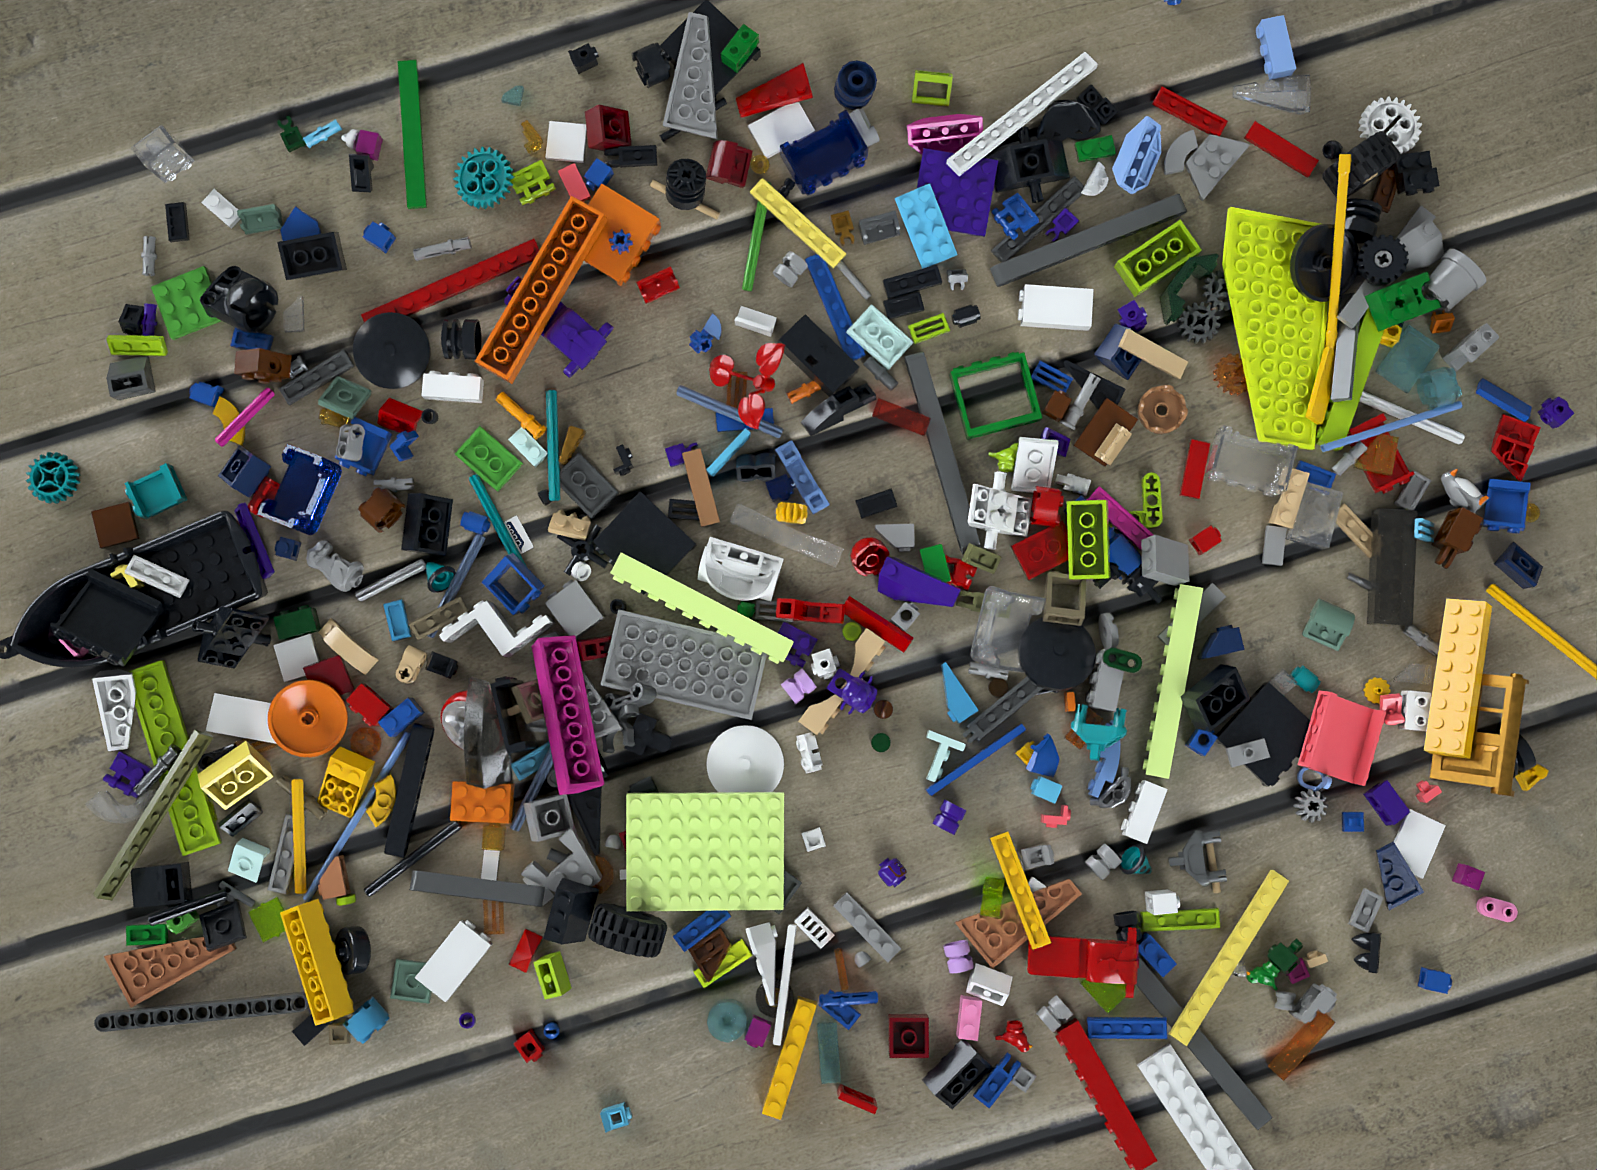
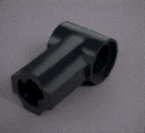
(215, 755)

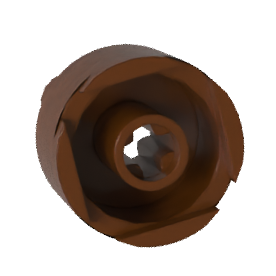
(381, 509)

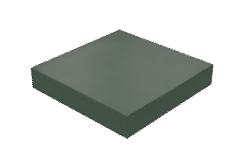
(344, 397)
(405, 985)

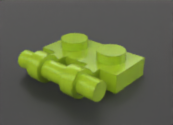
(530, 177)

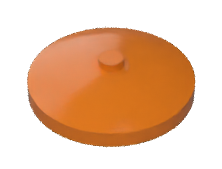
(307, 718)

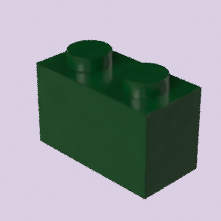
(297, 623)

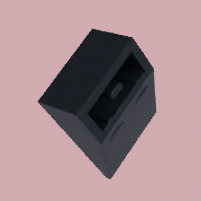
(161, 885)

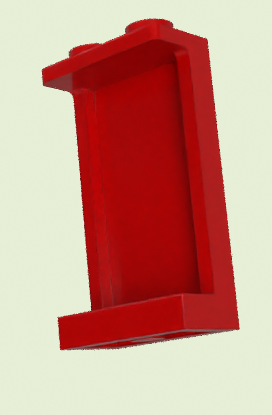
(1400, 471)

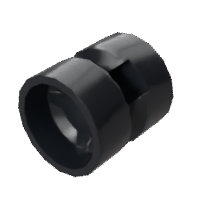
(1123, 921)

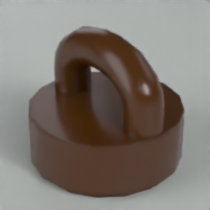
(883, 709)

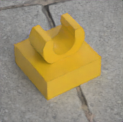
(1025, 752)

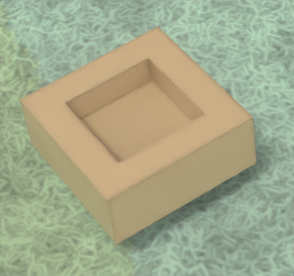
(1314, 959)

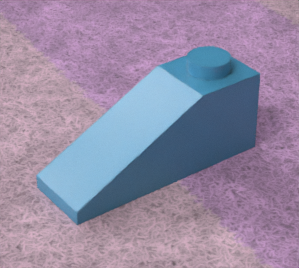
(957, 699)

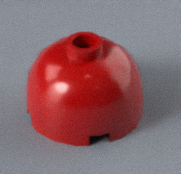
(868, 556)

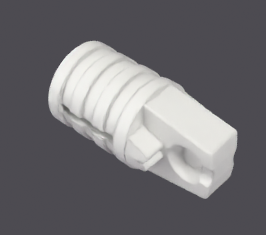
(1073, 483)

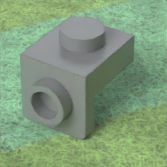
(1037, 856)

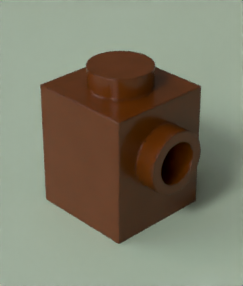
(1057, 405)

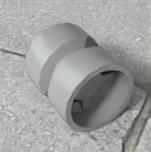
(791, 267)
(1103, 861)
(1054, 1013)

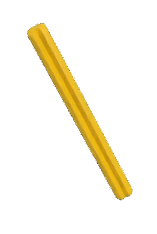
(299, 836)

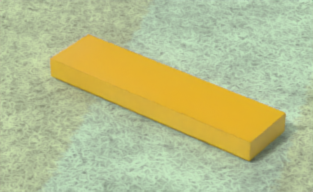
(1322, 388)

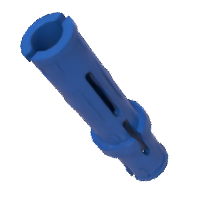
(841, 999)

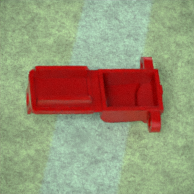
(1090, 959)

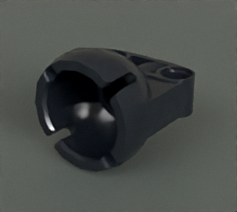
(240, 300)

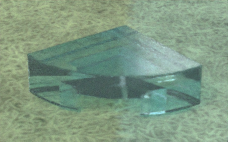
(513, 96)

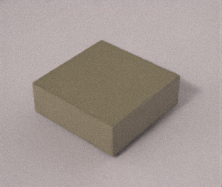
(338, 1034)

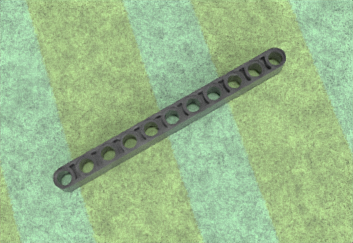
(1088, 240)
(942, 450)
(194, 1012)
(1203, 1050)

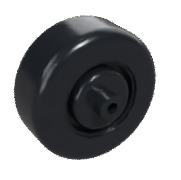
(353, 949)

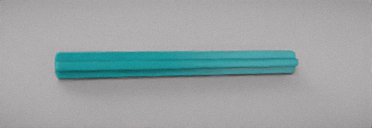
(553, 445)
(494, 516)

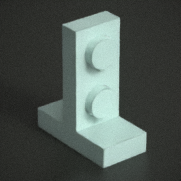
(942, 753)

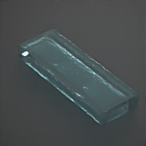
(829, 1052)

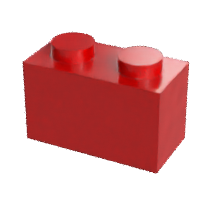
(368, 704)

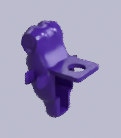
(856, 693)

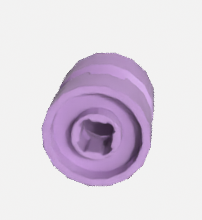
(798, 686)
(958, 956)

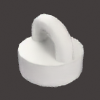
(351, 138)
(581, 571)

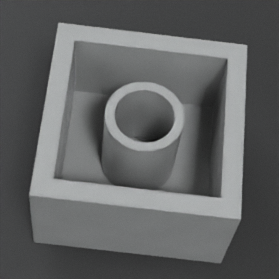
(548, 817)

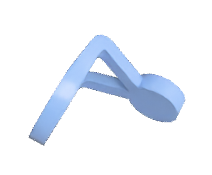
(1326, 781)

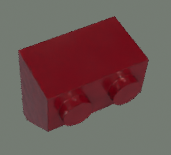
(607, 128)

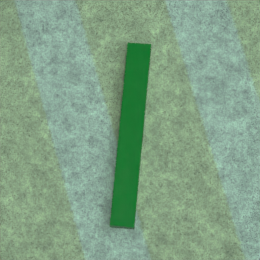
(412, 134)

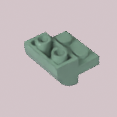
(1329, 624)

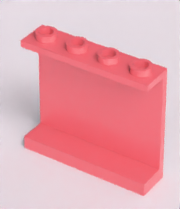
(1341, 738)

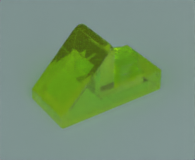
(992, 897)

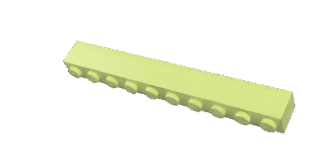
(702, 607)
(1174, 681)

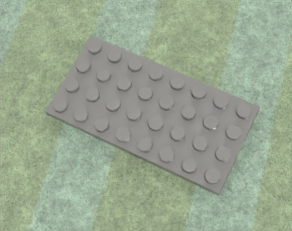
(683, 664)

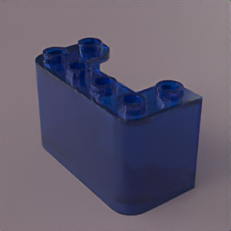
(825, 154)

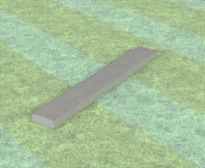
(1357, 304)

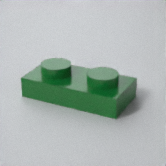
(1095, 148)
(146, 934)

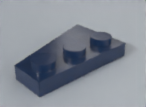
(1396, 876)

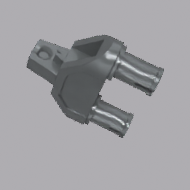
(1192, 858)

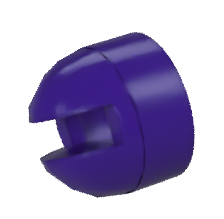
(466, 1016)

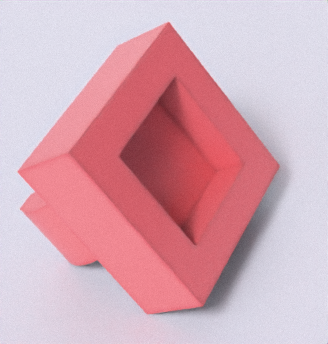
(1427, 791)

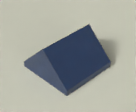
(1519, 566)

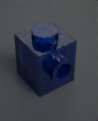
(780, 488)

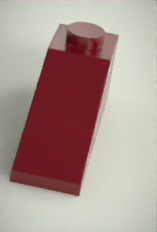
(593, 647)

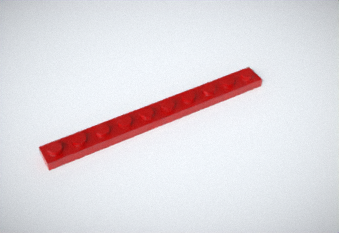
(459, 281)

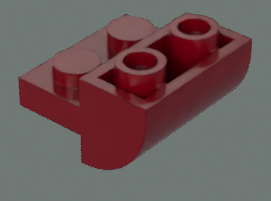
(729, 163)

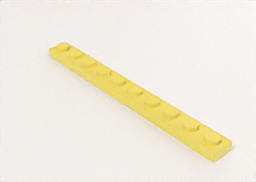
(1228, 957)

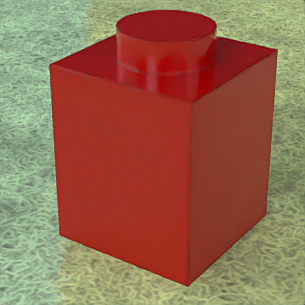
(1205, 539)

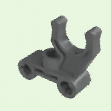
(626, 707)

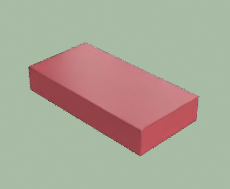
(574, 183)

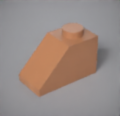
(334, 880)

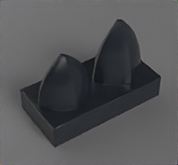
(1372, 943)

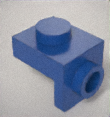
(400, 445)

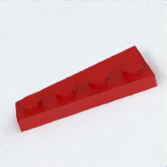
(777, 92)

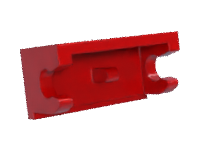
(658, 285)

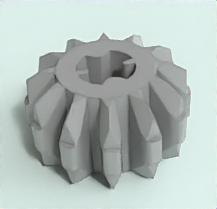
(1311, 814)

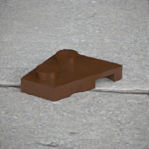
(710, 953)

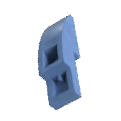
(1106, 769)

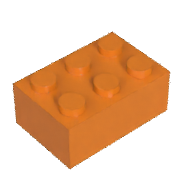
(480, 804)

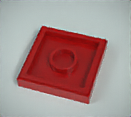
(857, 1098)

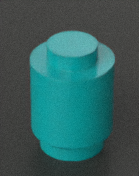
(1305, 679)

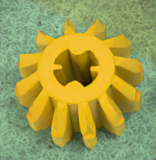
(791, 513)

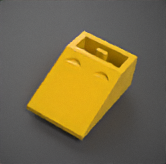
(345, 781)

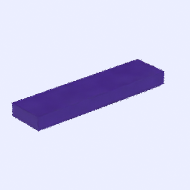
(247, 523)

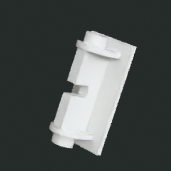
(809, 761)

